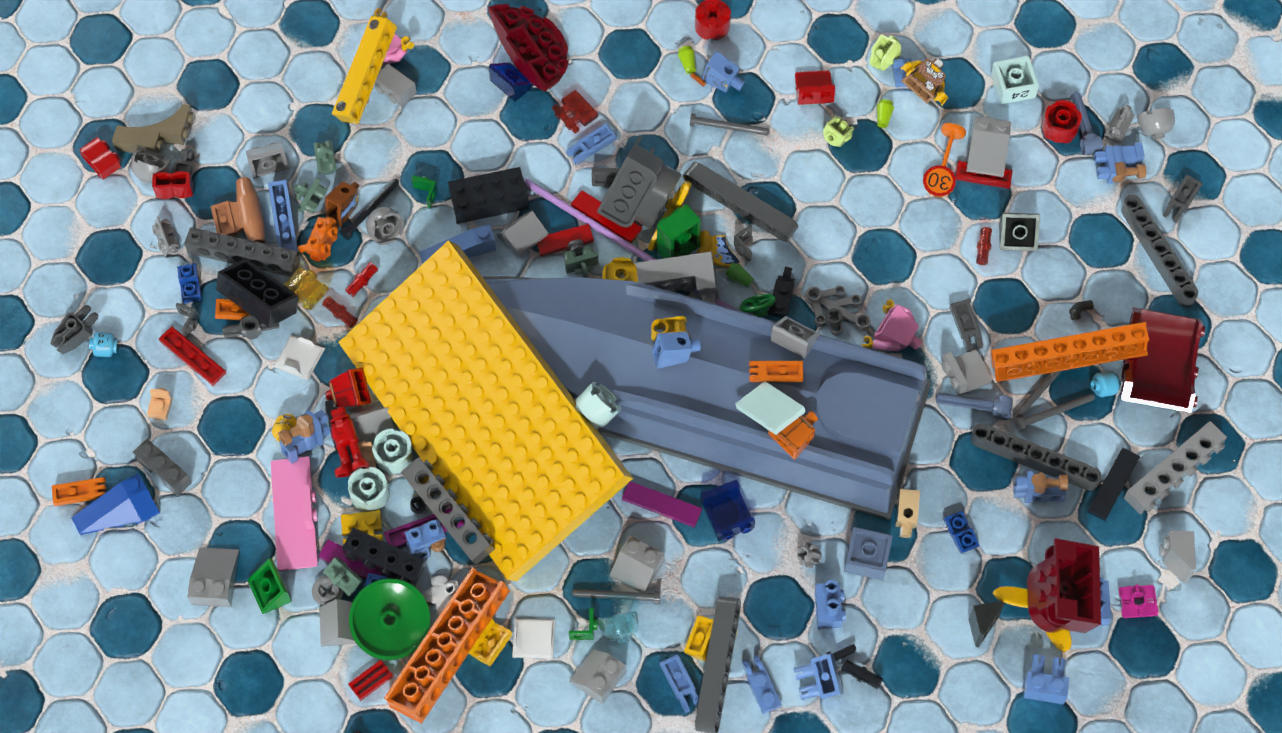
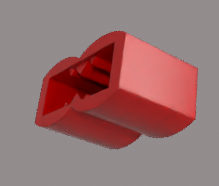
(100, 158)
(172, 185)

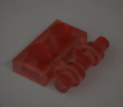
(580, 109)

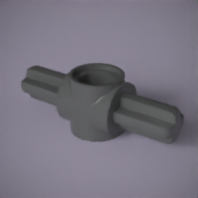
(241, 329)

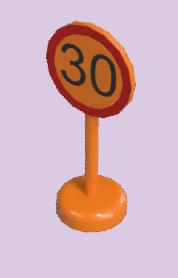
(939, 179)

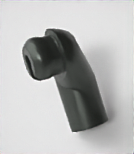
(1078, 307)

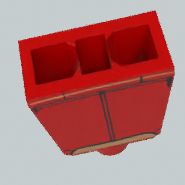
(349, 389)

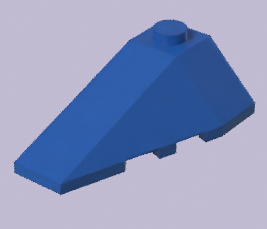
(121, 505)

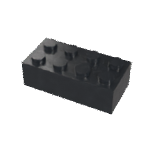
(488, 195)
(257, 292)

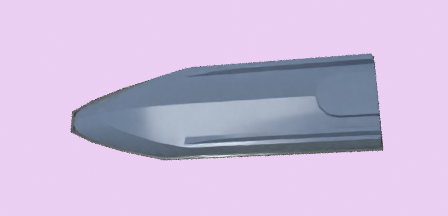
(602, 334)

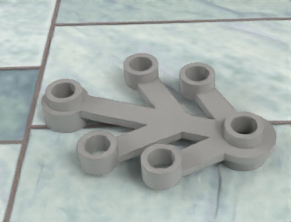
(821, 300)

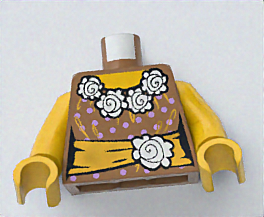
(926, 79)

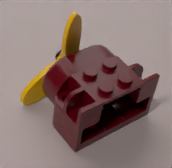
(1061, 591)

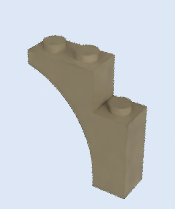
(152, 137)

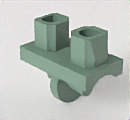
(325, 157)
(307, 203)
(582, 263)
(343, 576)

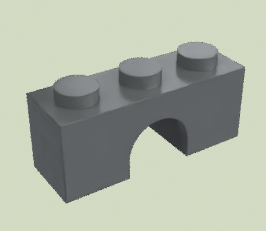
(169, 472)

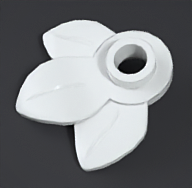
(439, 594)

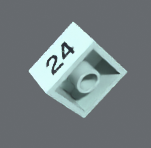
(1014, 80)

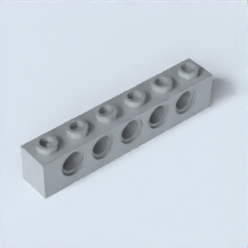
(1207, 435)

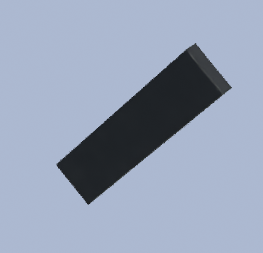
(1113, 484)

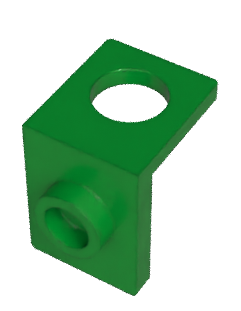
(427, 185)
(587, 635)

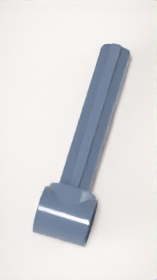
(1090, 142)
(1000, 406)

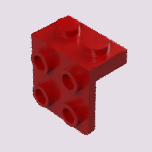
(814, 87)

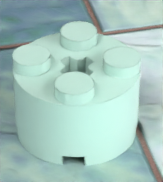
(597, 405)
(389, 441)
(368, 489)

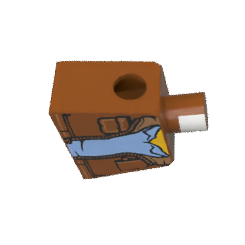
(342, 202)

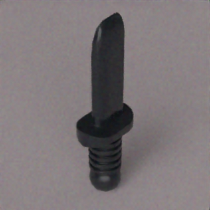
(844, 652)

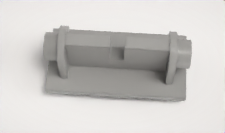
(1120, 124)
(162, 230)

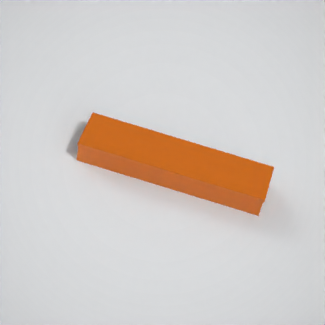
(1070, 352)
(446, 645)

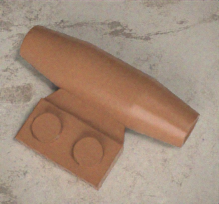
(244, 214)

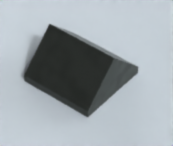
(1019, 231)
(983, 619)

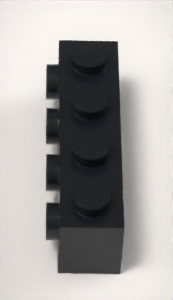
(383, 557)

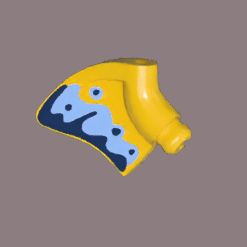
(718, 246)

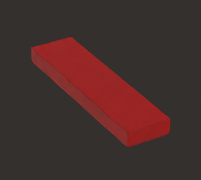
(589, 205)
(192, 356)

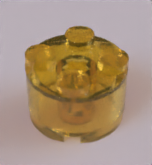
(307, 287)

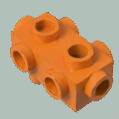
(321, 239)

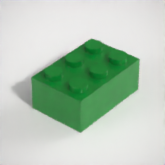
(678, 233)

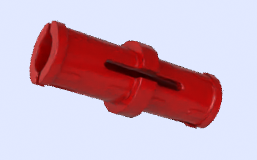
(361, 279)

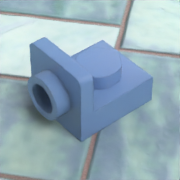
(899, 74)

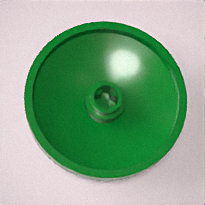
(389, 619)

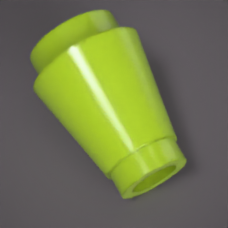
(687, 58)
(884, 112)

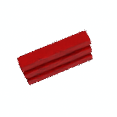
(367, 673)

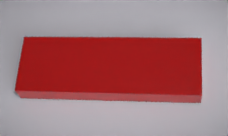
(963, 175)
(558, 241)

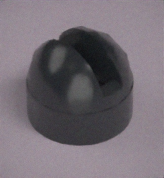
(420, 504)

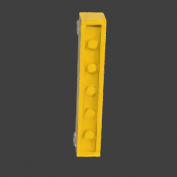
(364, 70)

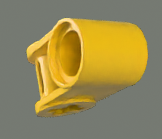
(668, 325)

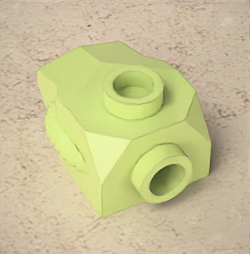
(885, 52)
(837, 132)

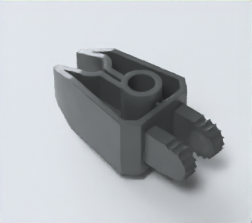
(74, 330)

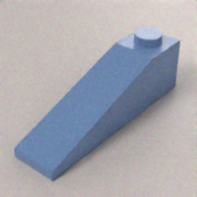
(283, 214)
(472, 242)

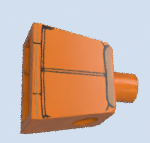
(796, 435)

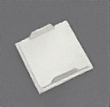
(299, 357)
(533, 638)

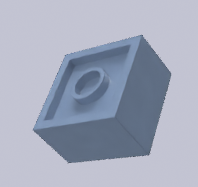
(868, 553)

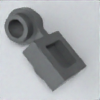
(184, 165)

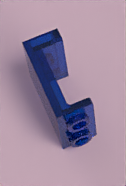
(727, 511)

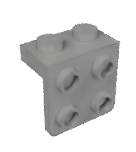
(966, 371)

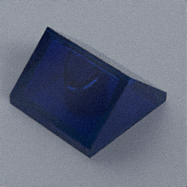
(509, 80)

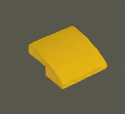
(699, 638)
(490, 643)

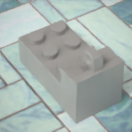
(682, 274)

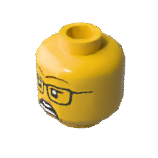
(282, 422)

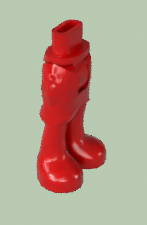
(345, 435)

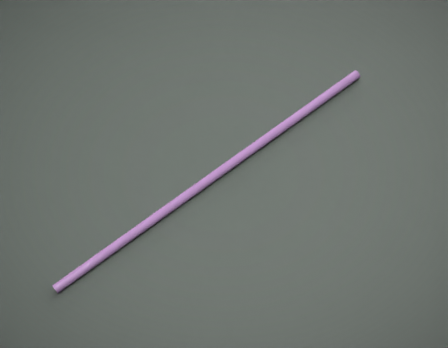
(598, 227)

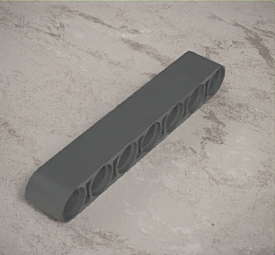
(740, 201)
(1159, 259)
(1027, 449)
(718, 664)

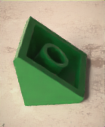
(268, 587)

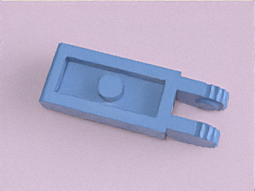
(592, 143)
(679, 681)
(761, 686)

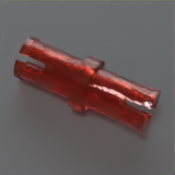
(984, 245)
(339, 312)

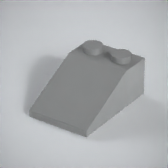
(989, 146)
(213, 577)

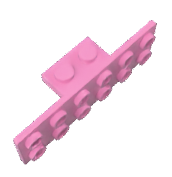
(294, 514)

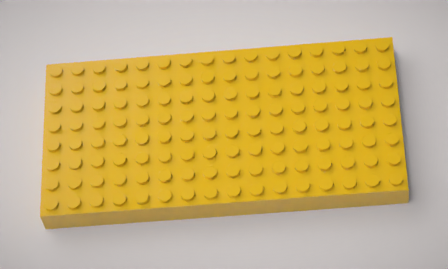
(485, 410)

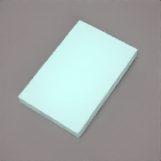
(770, 407)

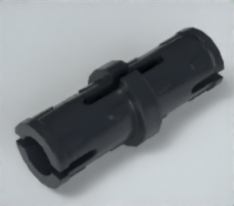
(862, 674)

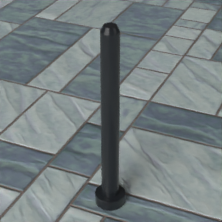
(347, 232)

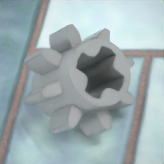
(809, 555)

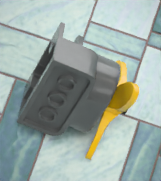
(643, 191)

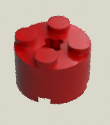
(712, 19)
(1061, 121)

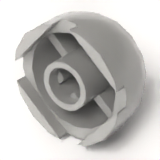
(1157, 122)
(147, 164)
(384, 225)

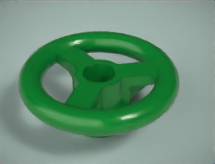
(758, 303)

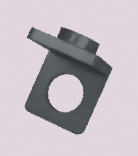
(740, 246)
(192, 320)

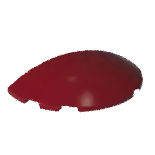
(531, 43)

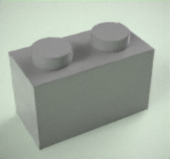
(395, 85)

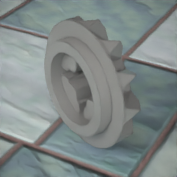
(318, 592)

